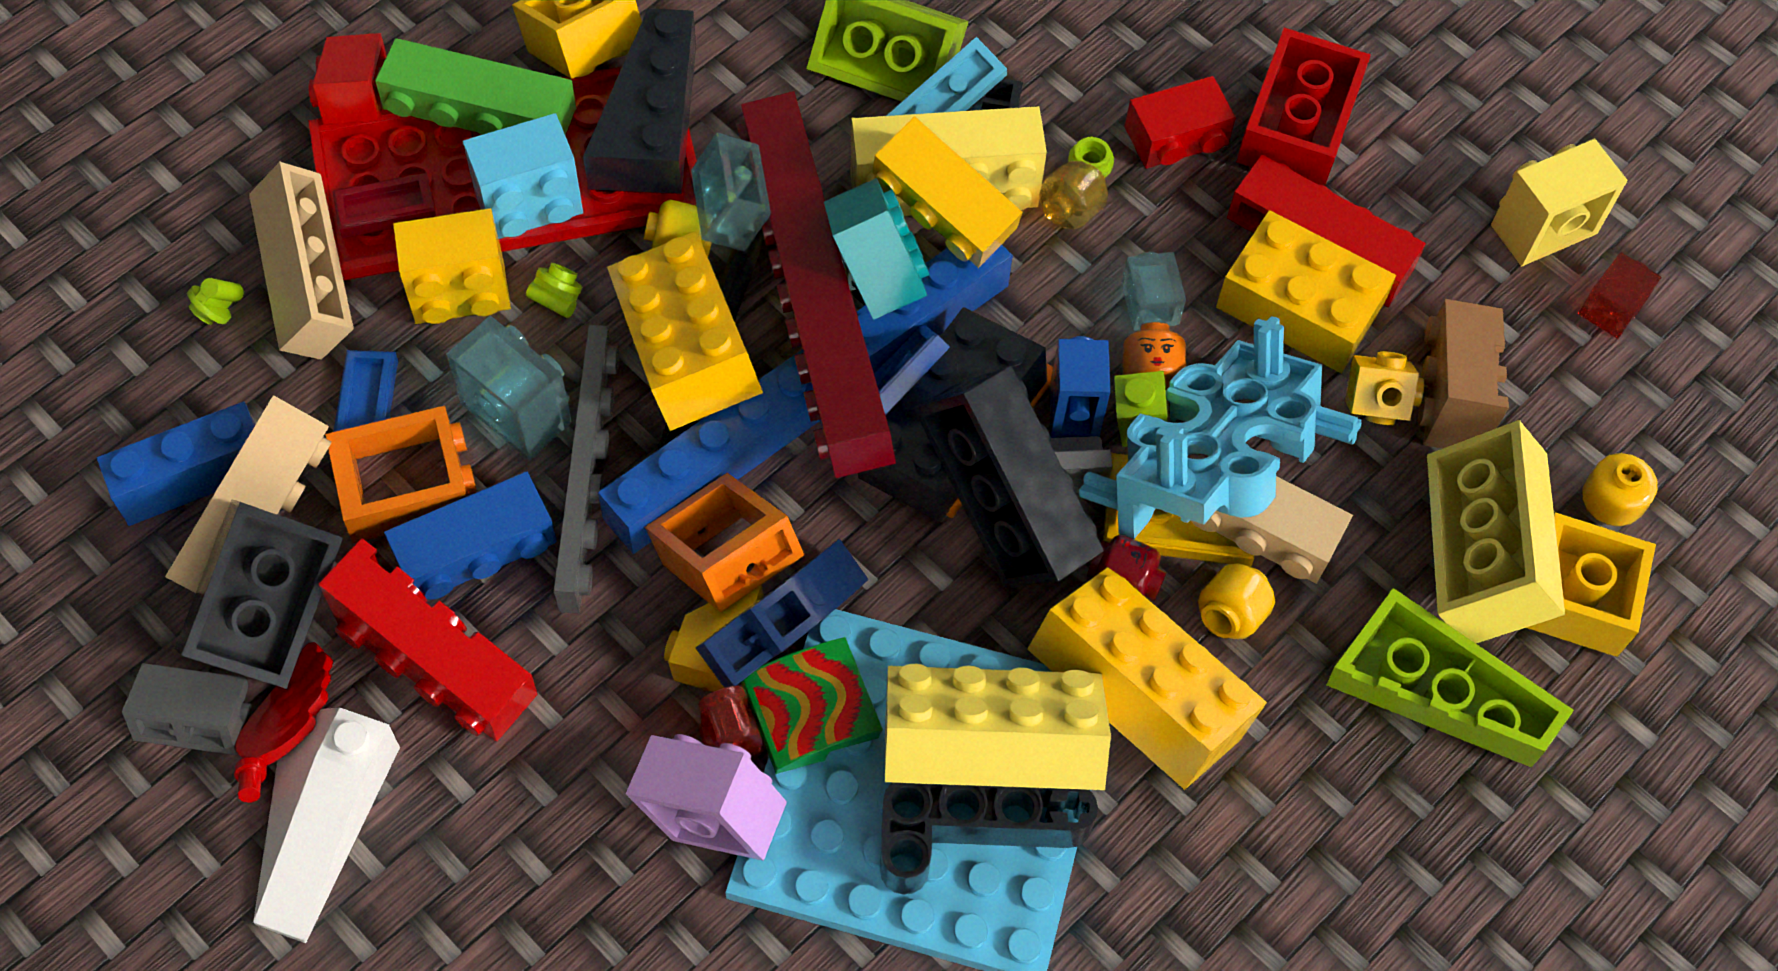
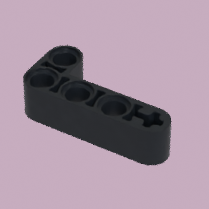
(986, 828)

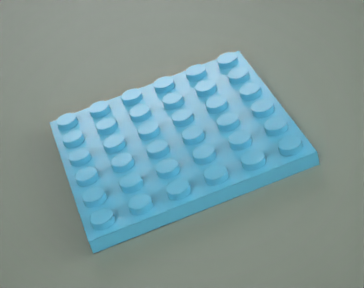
(823, 864)

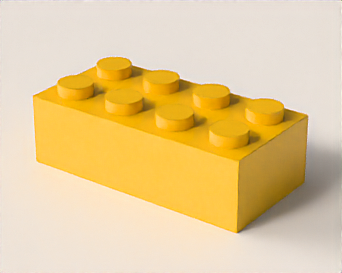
(683, 331)
(1156, 678)

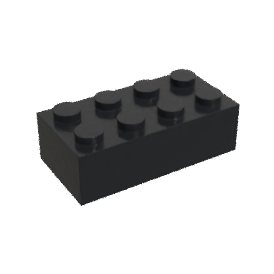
(975, 349)
(1009, 479)

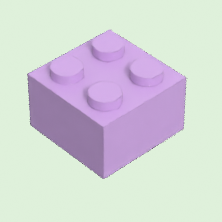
(707, 795)

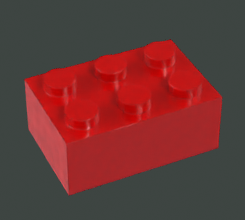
(1304, 105)

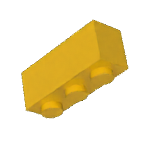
(945, 193)

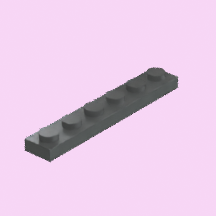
(584, 483)

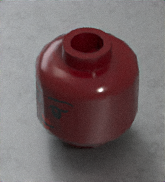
(1132, 561)

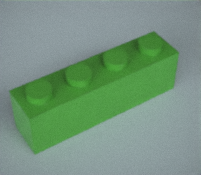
(468, 90)

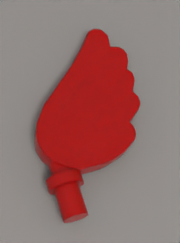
(282, 720)

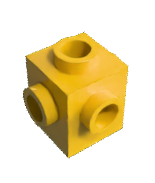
(1383, 387)

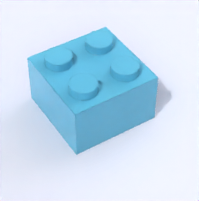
(525, 175)

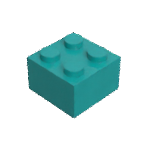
(877, 247)

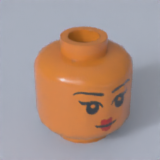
(1154, 350)

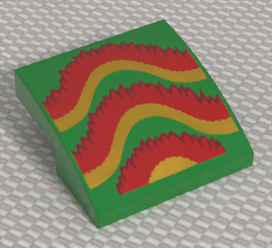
(811, 705)

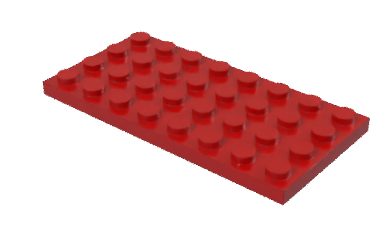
(409, 146)

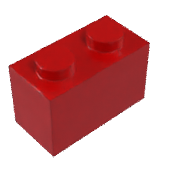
(346, 79)
(1179, 122)

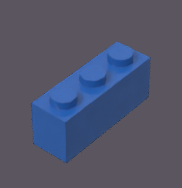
(175, 464)
(473, 536)

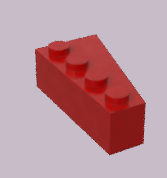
(426, 644)

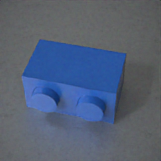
(1079, 387)

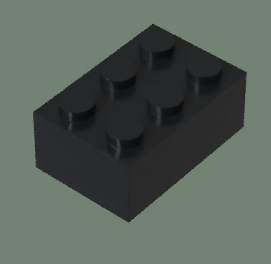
(258, 594)

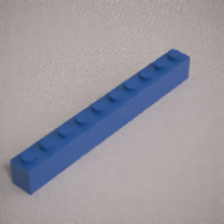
(757, 428)

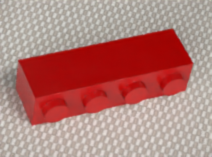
(1319, 210)

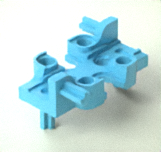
(1234, 475)

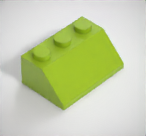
(884, 44)

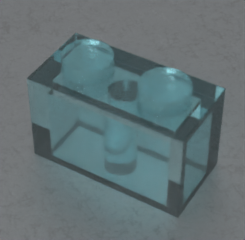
(730, 192)

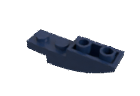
(782, 615)

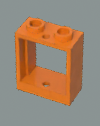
(375, 518)
(722, 573)

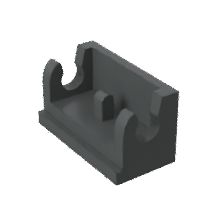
(187, 708)

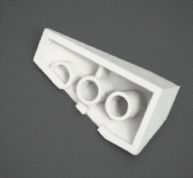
(316, 815)

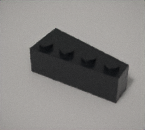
(646, 117)

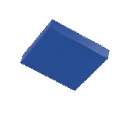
(908, 365)

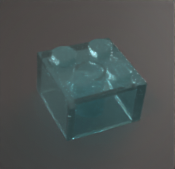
(510, 386)

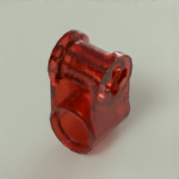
(729, 720)

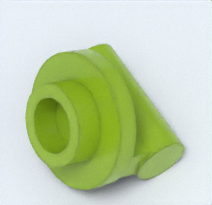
(555, 289)
(213, 298)

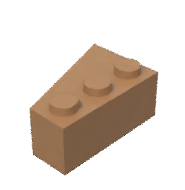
(1462, 373)

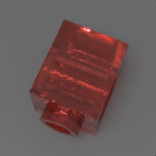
(1619, 295)

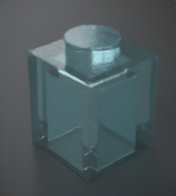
(1153, 289)

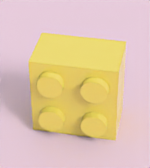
(1558, 201)

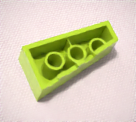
(1447, 682)

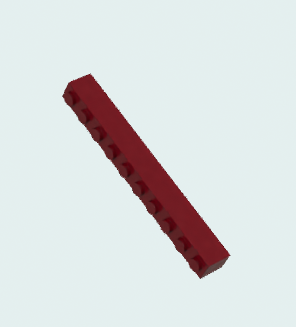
(817, 292)

